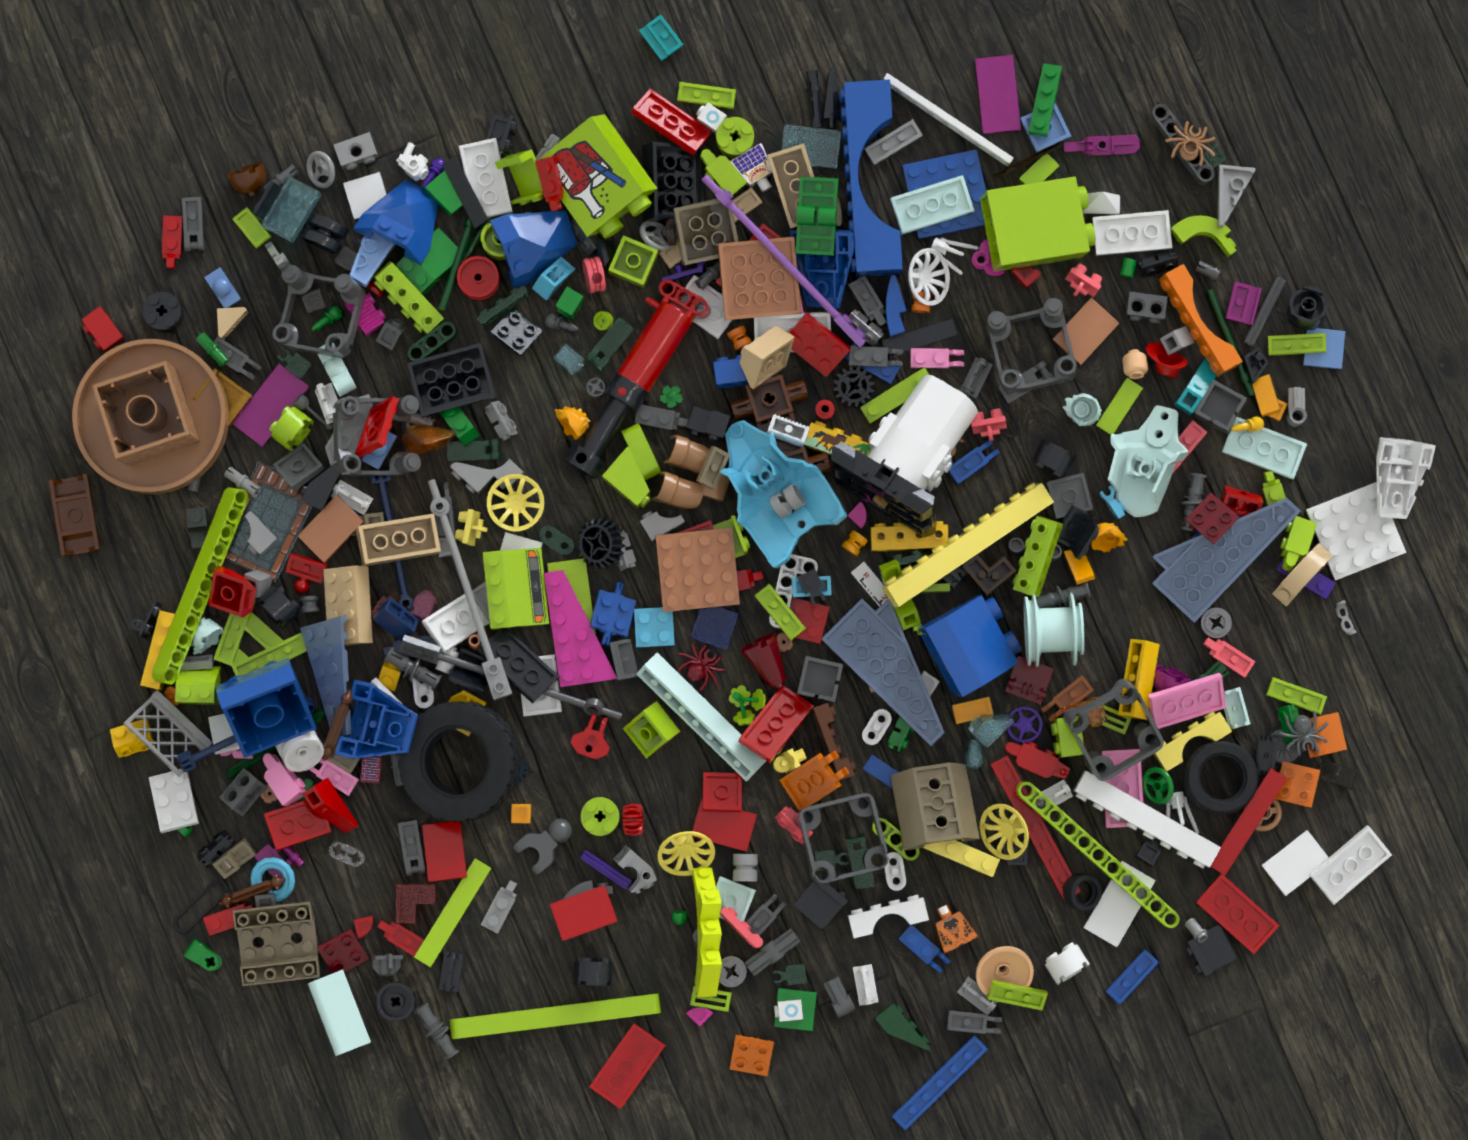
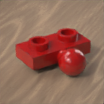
(306, 569)

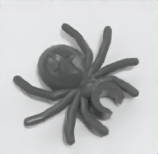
(1304, 733)

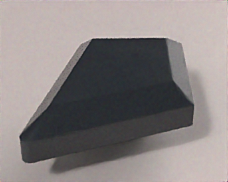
(606, 251)
(1255, 364)
(1021, 860)

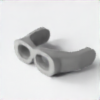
(1341, 605)

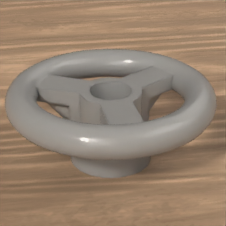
(322, 168)
(654, 239)

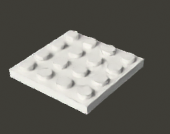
(1354, 532)

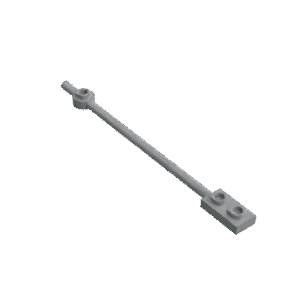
(493, 667)

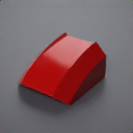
(231, 592)

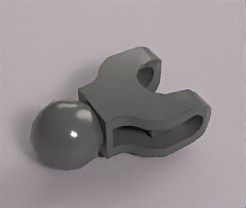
(546, 843)

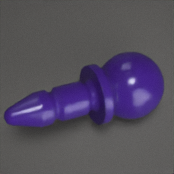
(434, 171)

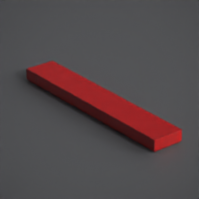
(1248, 821)

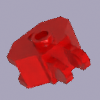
(591, 738)

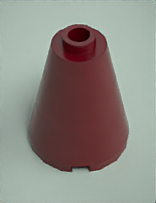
(766, 660)

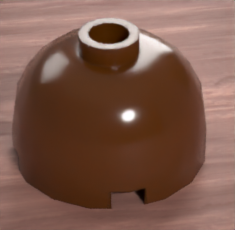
(248, 179)

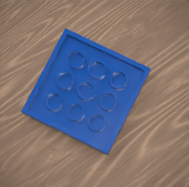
(943, 168)

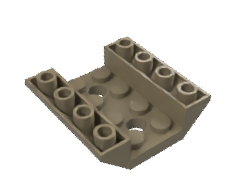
(921, 805)
(279, 956)

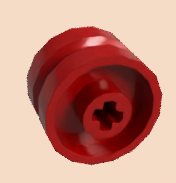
(481, 289)

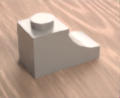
(658, 525)
(261, 537)

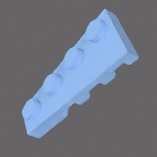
(370, 258)

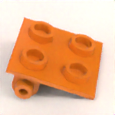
(1332, 733)
(1300, 785)
(751, 1055)

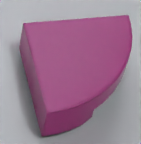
(858, 515)
(699, 1015)

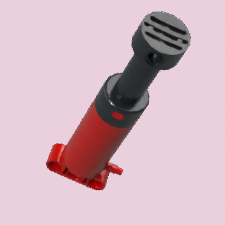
(639, 372)

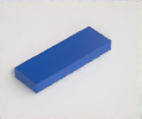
(1132, 976)

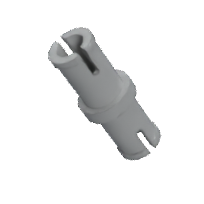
(242, 481)

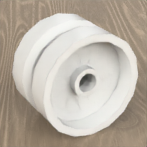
(301, 752)

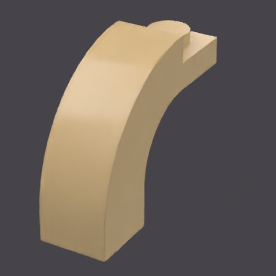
(1302, 574)

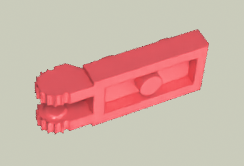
(741, 928)

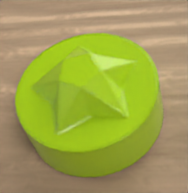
(603, 320)

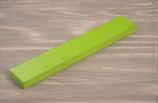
(452, 913)

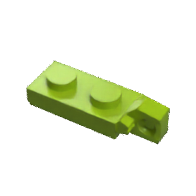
(1272, 489)

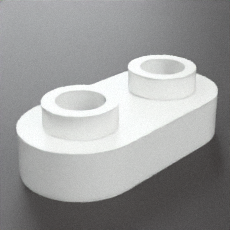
(421, 690)
(876, 727)
(895, 871)

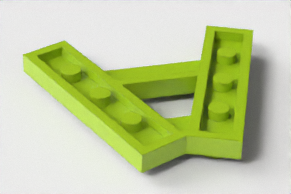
(275, 648)

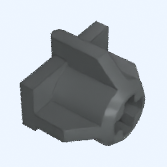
(386, 964)

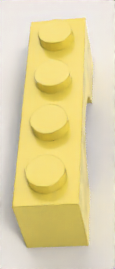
(1212, 728)
(965, 855)

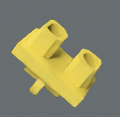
(472, 529)
(789, 760)

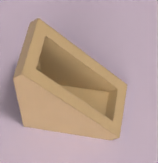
(228, 319)

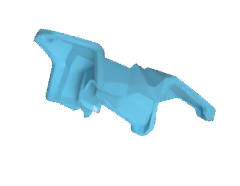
(762, 470)

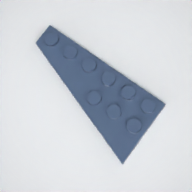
(329, 664)

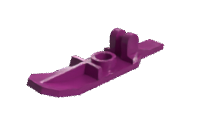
(1113, 145)

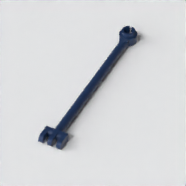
(381, 481)
(188, 761)

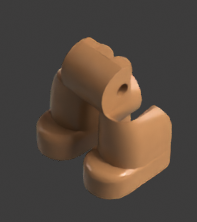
(682, 492)

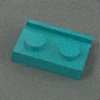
(661, 38)

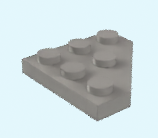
(350, 430)

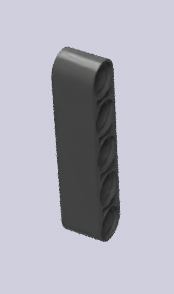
(1170, 119)

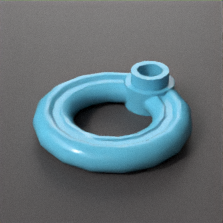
(281, 866)

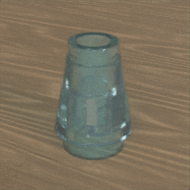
(974, 755)

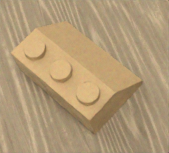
(766, 355)

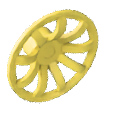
(515, 502)
(1007, 829)
(685, 849)

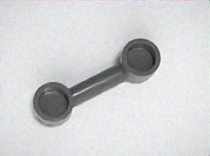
(1017, 547)

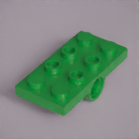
(817, 215)

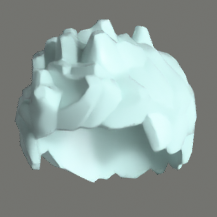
(1083, 409)
(206, 635)

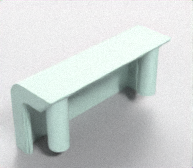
(339, 1012)

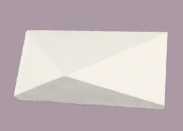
(1103, 203)

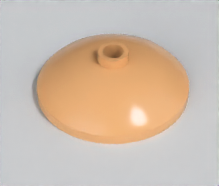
(1017, 968)

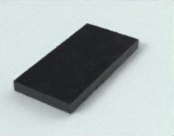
(521, 665)

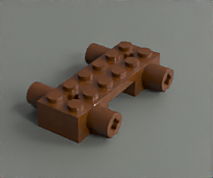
(782, 407)

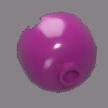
(1168, 678)

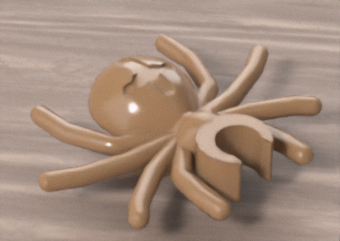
(1191, 143)

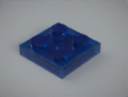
(714, 626)

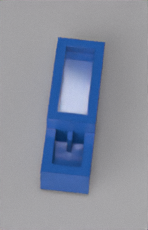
(894, 308)

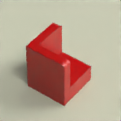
(1025, 275)

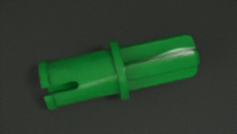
(212, 349)

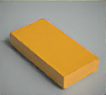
(1266, 395)
(1080, 568)
(969, 710)

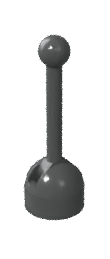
(302, 403)

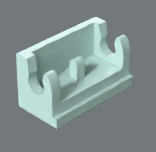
(1235, 709)

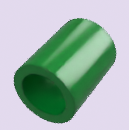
(1128, 268)

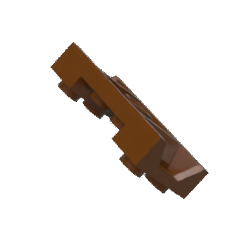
(74, 515)
(825, 715)

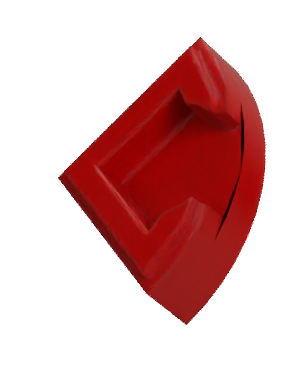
(363, 926)

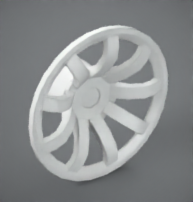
(922, 277)

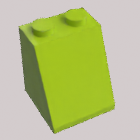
(628, 480)
(198, 686)

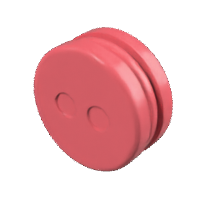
(594, 275)

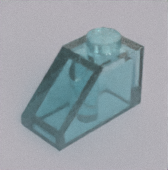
(990, 727)

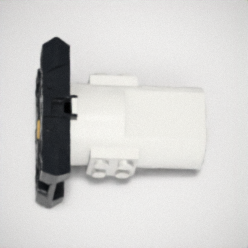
(908, 455)

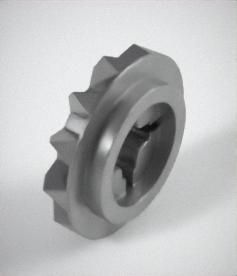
(1225, 622)
(740, 970)

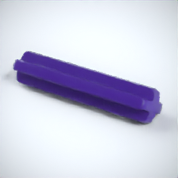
(605, 869)

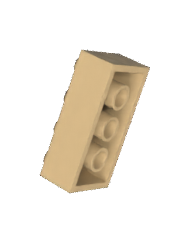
(787, 168)
(398, 540)
(349, 595)

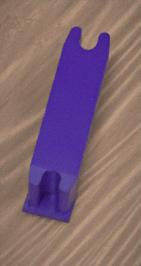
(680, 273)

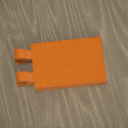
(813, 780)

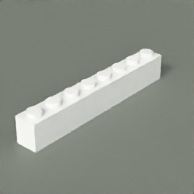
(1147, 819)

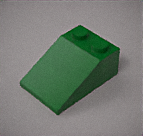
(435, 265)

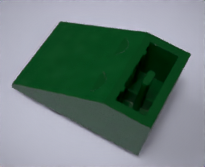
(895, 1024)

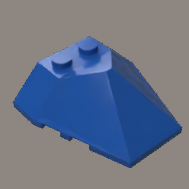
(404, 218)
(533, 242)
(827, 272)
(377, 724)

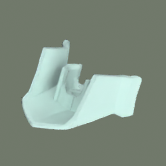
(1146, 463)

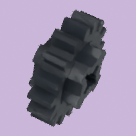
(846, 381)

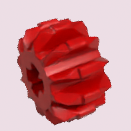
(633, 819)

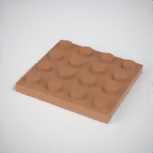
(756, 281)
(697, 569)

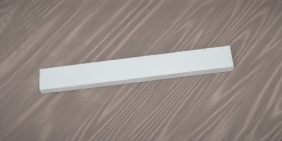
(949, 121)

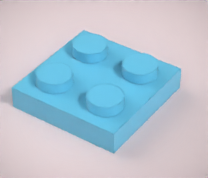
(653, 627)

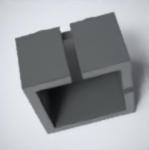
(1220, 406)
(819, 679)

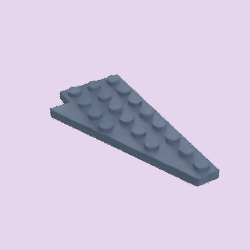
(1201, 571)
(880, 655)

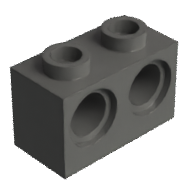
(1146, 302)
(243, 792)

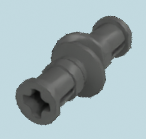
(1194, 496)
(1062, 596)
(412, 668)
(436, 1030)

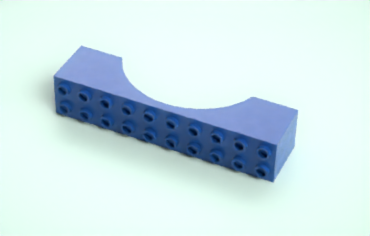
(866, 113)

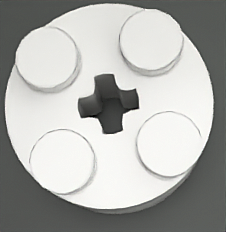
(1067, 963)

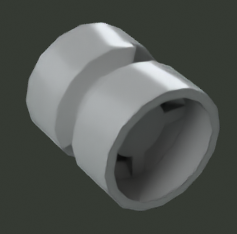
(785, 502)
(745, 867)

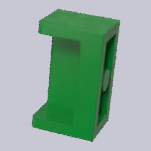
(570, 303)

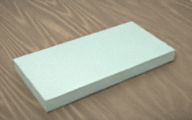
(932, 205)
(1266, 450)

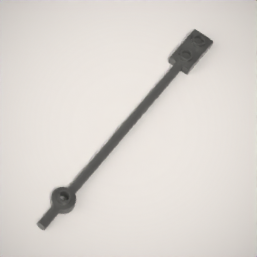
(430, 653)

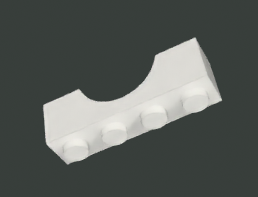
(863, 922)

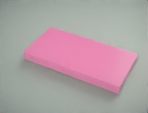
(1187, 700)
(1127, 781)

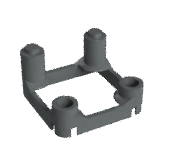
(299, 283)
(1052, 317)
(400, 463)
(1148, 735)
(861, 805)

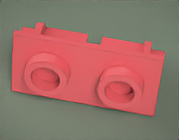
(786, 820)

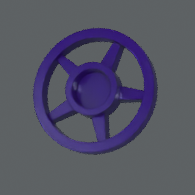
(1025, 724)

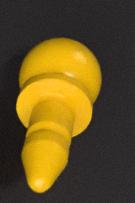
(1254, 424)

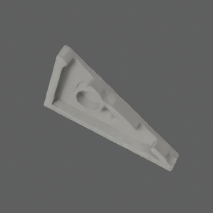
(1231, 184)
(280, 259)

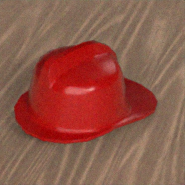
(1165, 364)

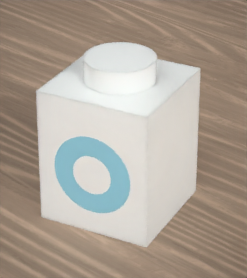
(710, 117)
(789, 1010)

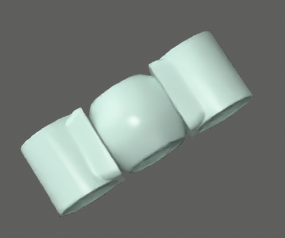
(338, 373)

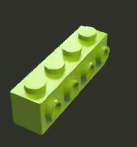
(408, 297)
(1037, 556)

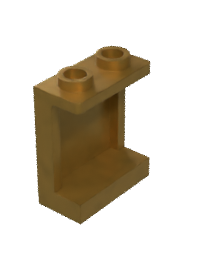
(236, 396)

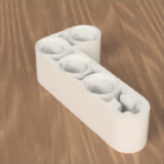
(791, 573)

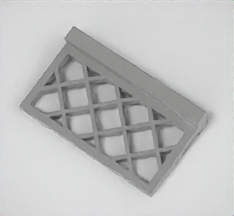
(175, 718)

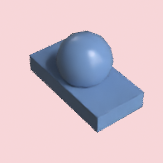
(222, 288)
(378, 456)

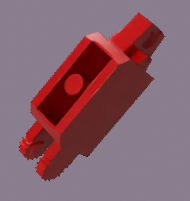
(1036, 761)

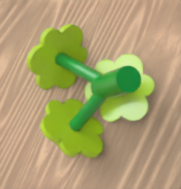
(741, 698)

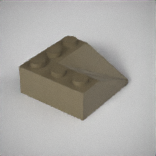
(702, 228)

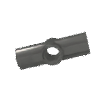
(772, 952)

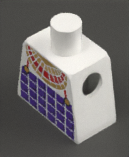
(754, 167)

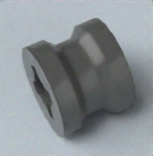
(593, 385)
(309, 604)

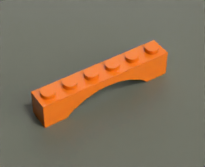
(1219, 353)

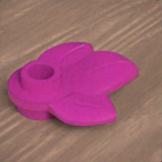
(987, 265)

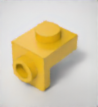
(389, 676)

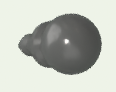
(553, 321)

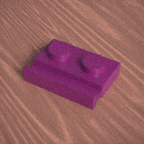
(1243, 303)

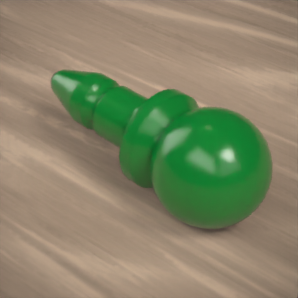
(333, 314)

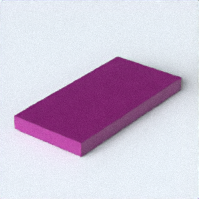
(997, 94)
(268, 403)

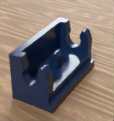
(396, 619)

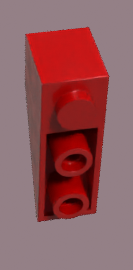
(328, 803)

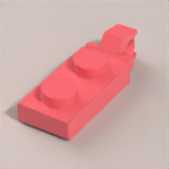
(1229, 656)

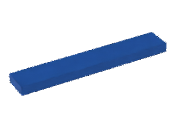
(939, 1082)

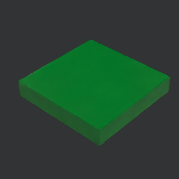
(444, 193)
(808, 1002)

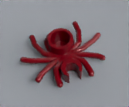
(701, 666)

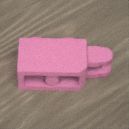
(282, 780)

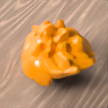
(573, 421)
(1108, 538)

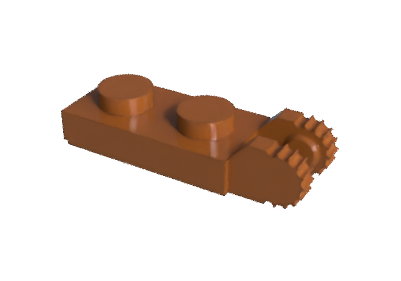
(1071, 694)

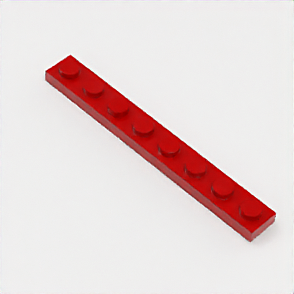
(1037, 830)

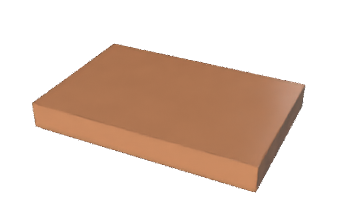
(1087, 330)
(331, 528)

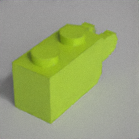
(722, 172)
(1297, 541)

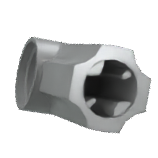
(1296, 404)

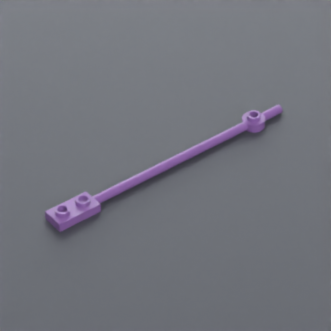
(843, 321)

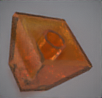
(426, 438)

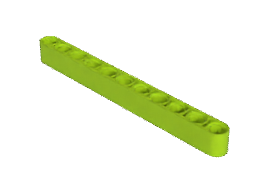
(199, 585)
(1105, 859)
(554, 1016)

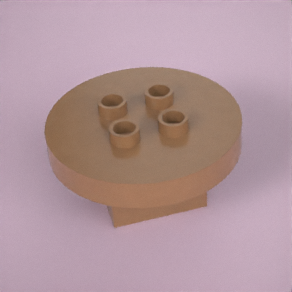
(141, 420)

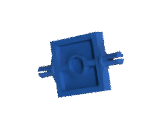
(612, 613)

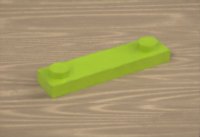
(891, 398)

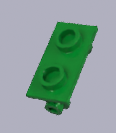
(1292, 713)
(900, 739)

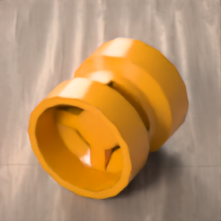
(851, 546)

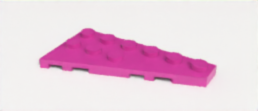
(575, 643)

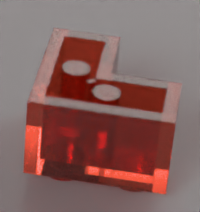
(409, 896)

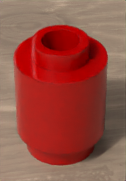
(821, 415)

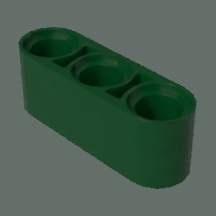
(436, 333)

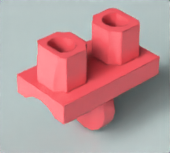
(1083, 283)
(989, 426)

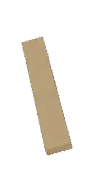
(745, 202)

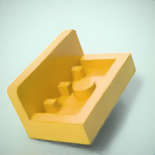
(126, 742)

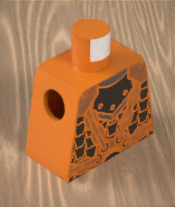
(953, 929)

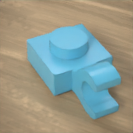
(1115, 507)

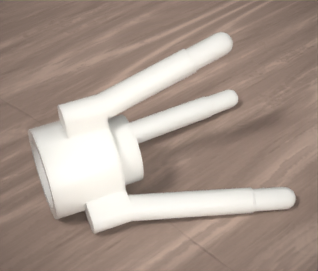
(942, 247)
(1177, 803)

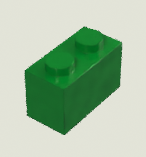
(461, 425)

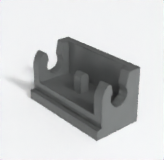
(624, 659)

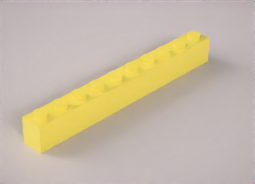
(968, 544)

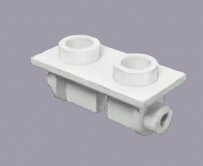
(327, 398)
(353, 497)
(1057, 794)
(865, 984)

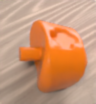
(170, 694)

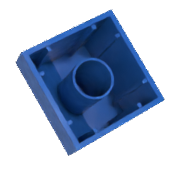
(970, 645)
(265, 707)

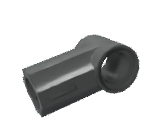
(840, 1000)

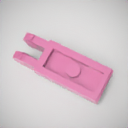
(934, 358)
(339, 778)

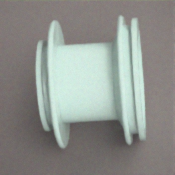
(1052, 630)

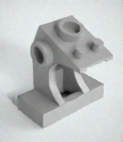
(629, 858)

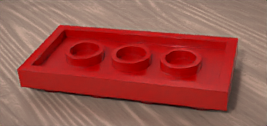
(671, 121)
(776, 723)
(1237, 913)
(627, 1066)

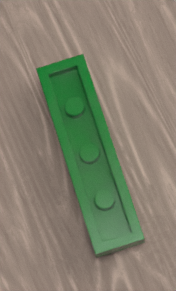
(1045, 100)

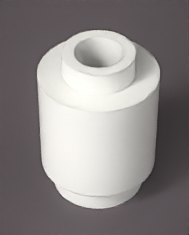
(444, 666)

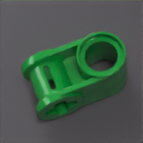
(200, 954)

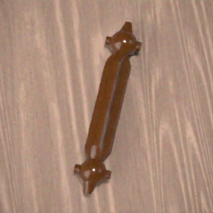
(337, 724)
(251, 891)

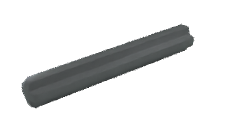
(1264, 311)

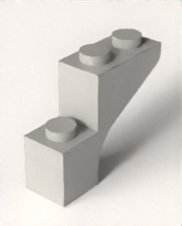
(479, 478)

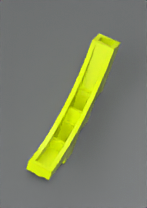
(709, 933)

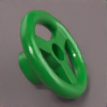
(1159, 785)

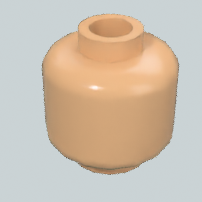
(1135, 364)

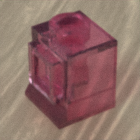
(423, 604)

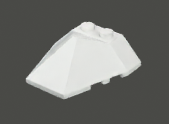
(1399, 474)

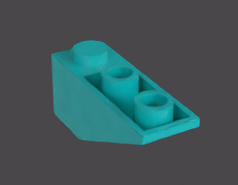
(1196, 388)

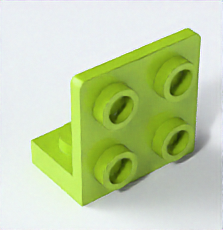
(740, 543)

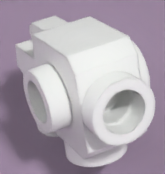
(415, 165)

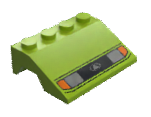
(515, 588)

